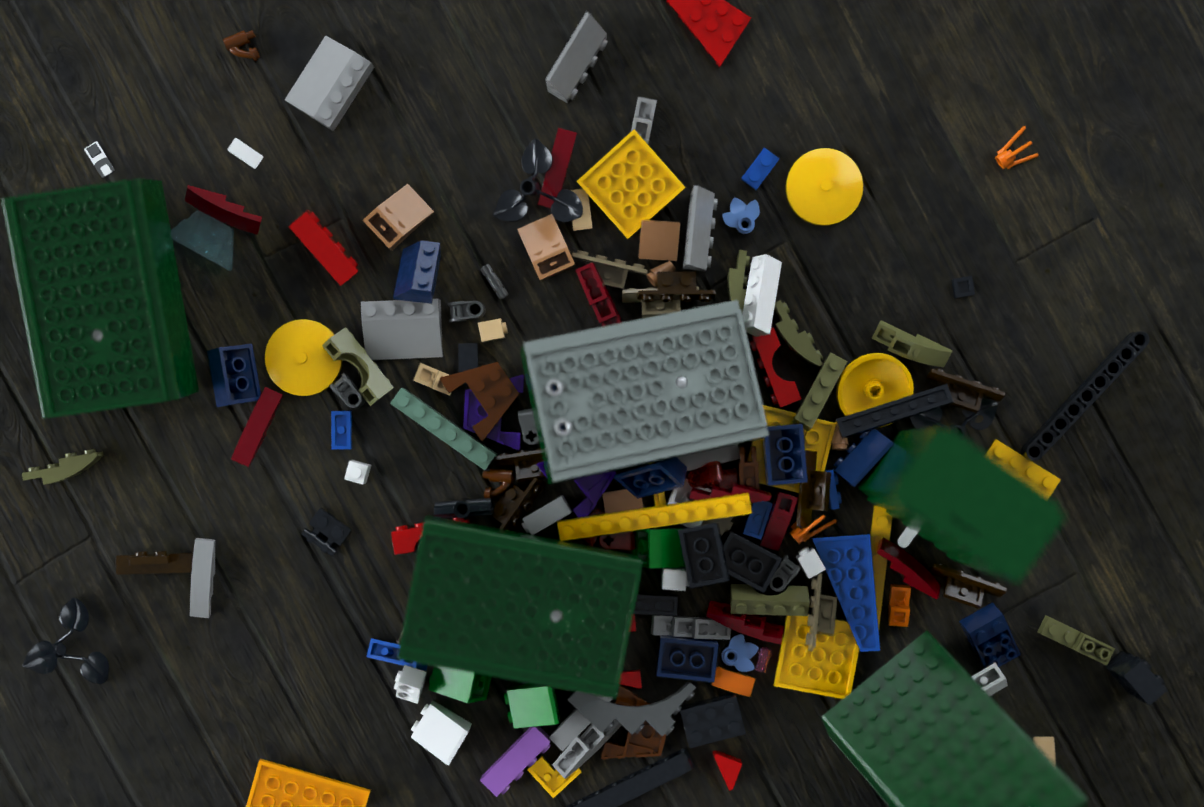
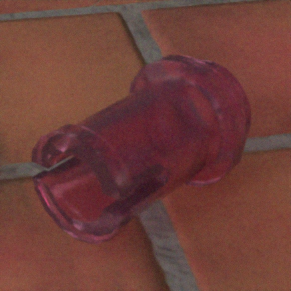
(763, 659)

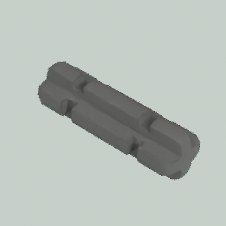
(494, 281)

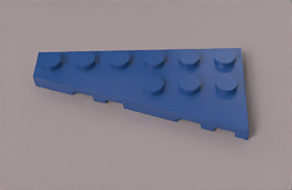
(852, 577)

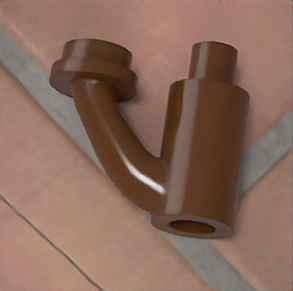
(239, 39)
(504, 476)

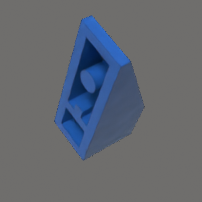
(388, 652)

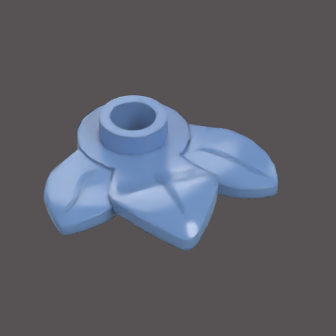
(741, 212)
(742, 651)

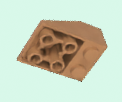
(398, 216)
(546, 247)

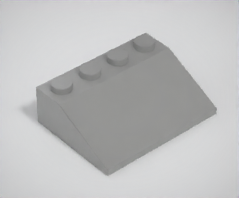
(576, 59)
(329, 82)
(699, 229)
(402, 329)

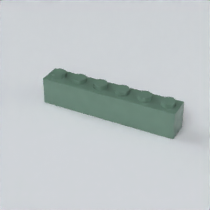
(443, 428)

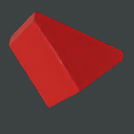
(729, 767)

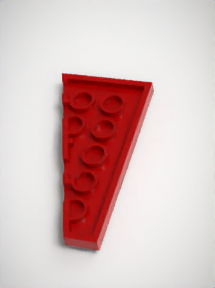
(713, 24)

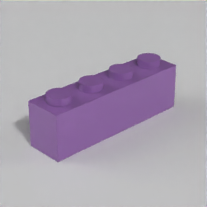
(515, 760)

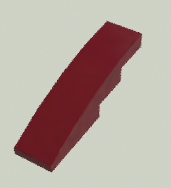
(557, 173)
(221, 210)
(598, 295)
(256, 427)
(755, 494)
(914, 572)
(745, 623)

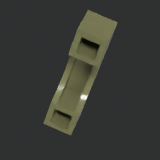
(373, 382)
(820, 391)
(791, 602)

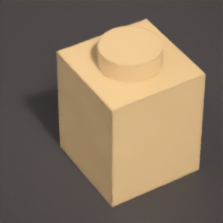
(492, 330)

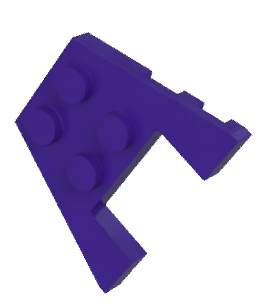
(475, 413)
(591, 486)

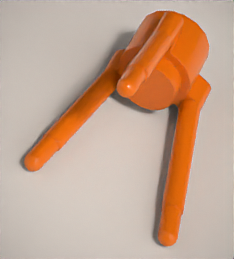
(1006, 158)
(803, 534)

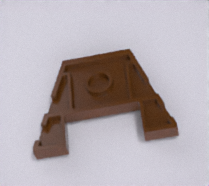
(491, 389)
(643, 744)

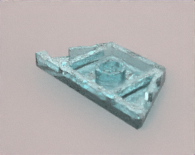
(206, 238)

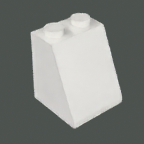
(440, 731)

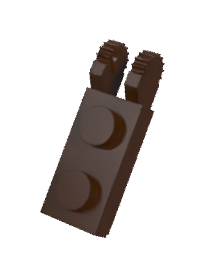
(748, 470)

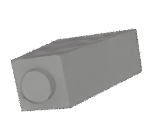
(546, 515)

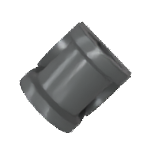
(462, 311)
(346, 389)
(527, 424)
(785, 573)

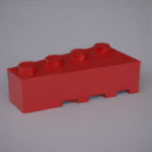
(323, 247)

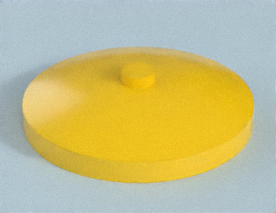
(824, 186)
(299, 360)
(872, 382)

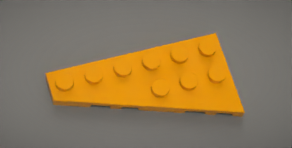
(290, 787)

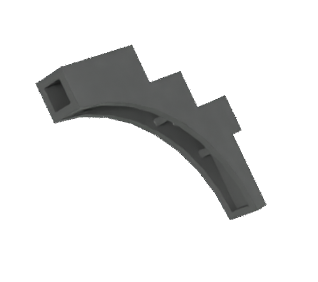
(632, 717)

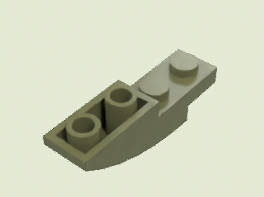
(737, 279)
(800, 342)
(911, 347)
(65, 469)
(1076, 640)

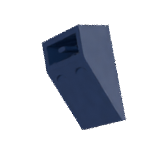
(990, 636)

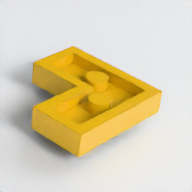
(549, 777)

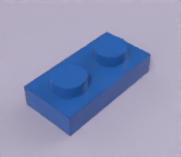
(760, 168)
(341, 429)
(834, 496)
(758, 519)

